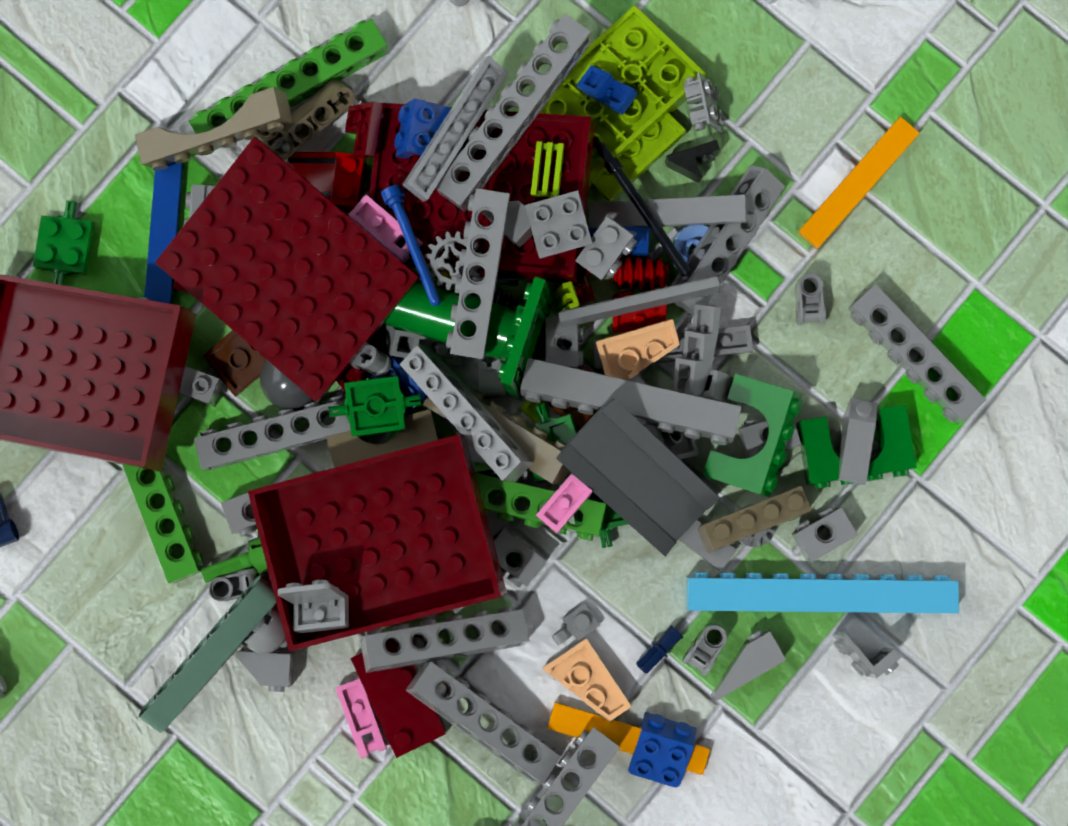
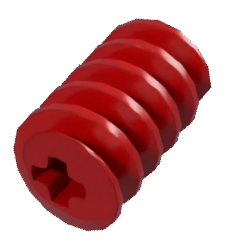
(641, 273)

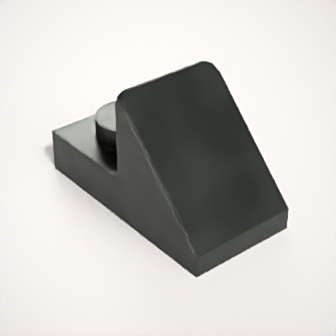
(686, 160)

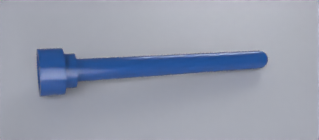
(394, 198)

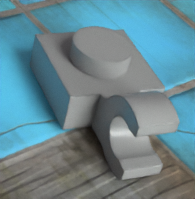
(577, 623)

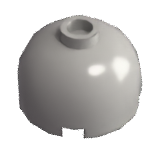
(267, 634)

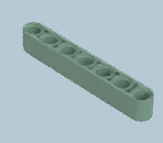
(209, 655)

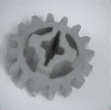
(437, 264)

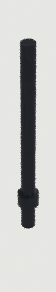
(614, 168)

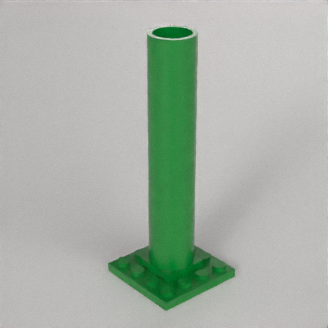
(511, 334)

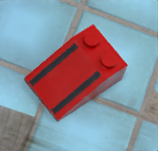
(334, 174)

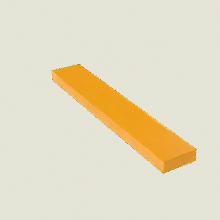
(858, 182)
(575, 721)

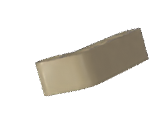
(306, 115)

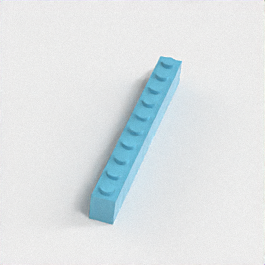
(822, 595)

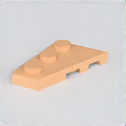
(632, 351)
(589, 679)

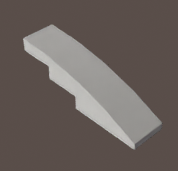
(698, 353)

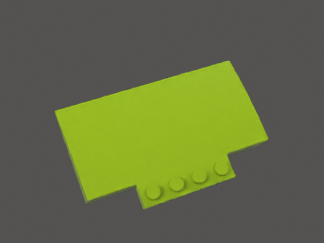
(657, 70)

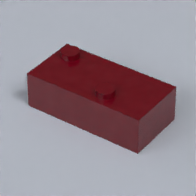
(402, 716)

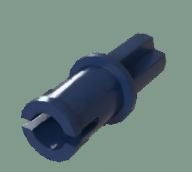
(659, 649)

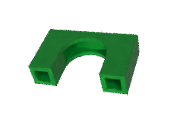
(893, 455)
(759, 471)

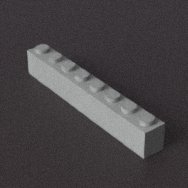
(647, 403)

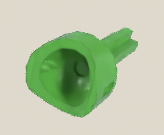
(254, 557)

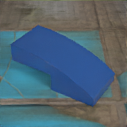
(606, 90)

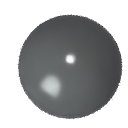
(281, 390)

